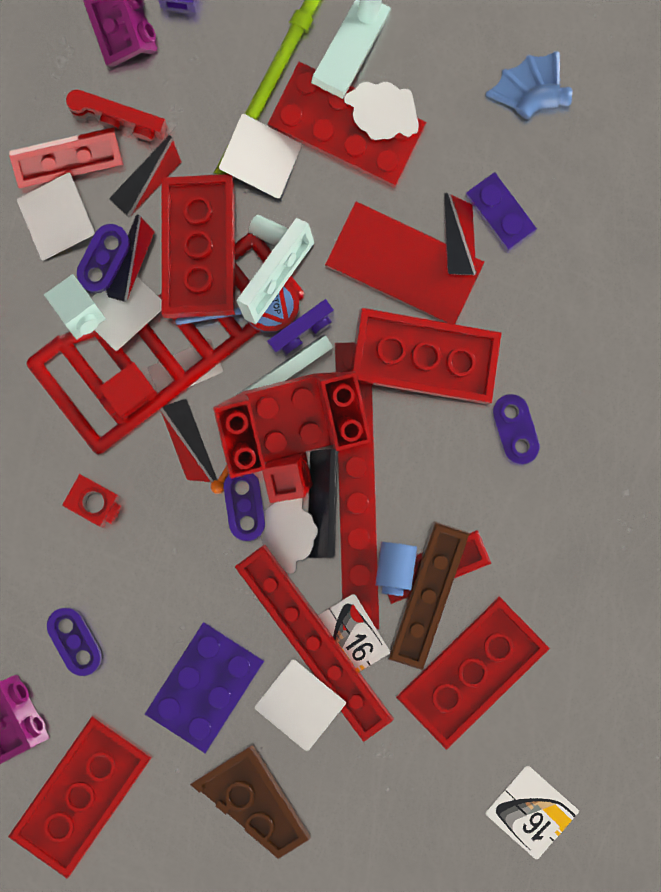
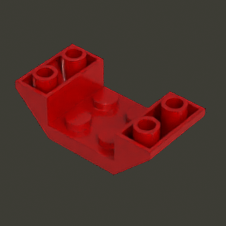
(291, 420)

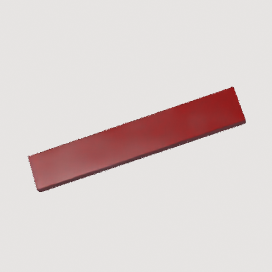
(313, 641)

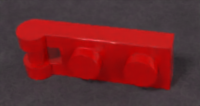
(115, 115)

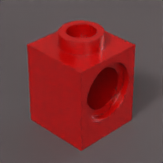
(126, 392)
(287, 478)
(77, 498)

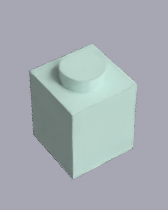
(75, 307)

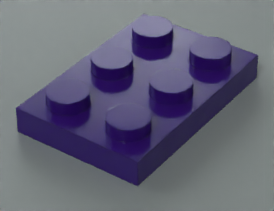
(204, 687)

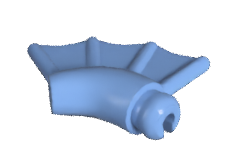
(532, 86)

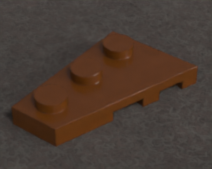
(254, 800)

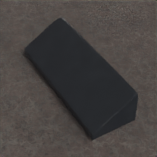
(323, 501)

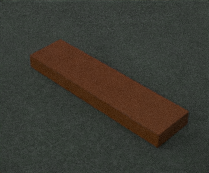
(428, 595)

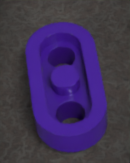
(100, 258)
(515, 429)
(243, 506)
(74, 642)

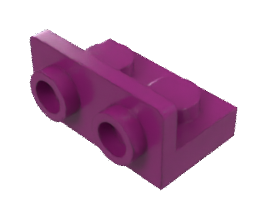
(120, 29)
(19, 721)

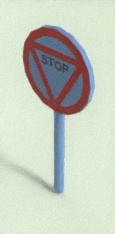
(277, 316)

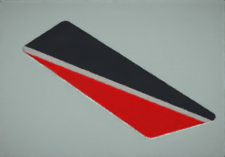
(147, 177)
(459, 236)
(140, 239)
(188, 442)

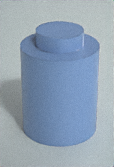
(395, 568)

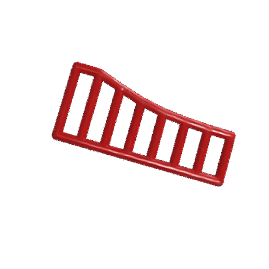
(182, 379)

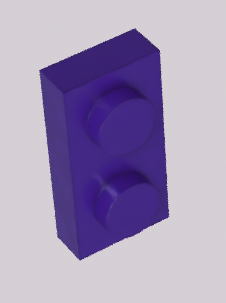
(501, 211)
(314, 320)

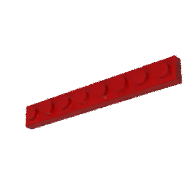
(358, 508)

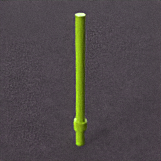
(300, 22)

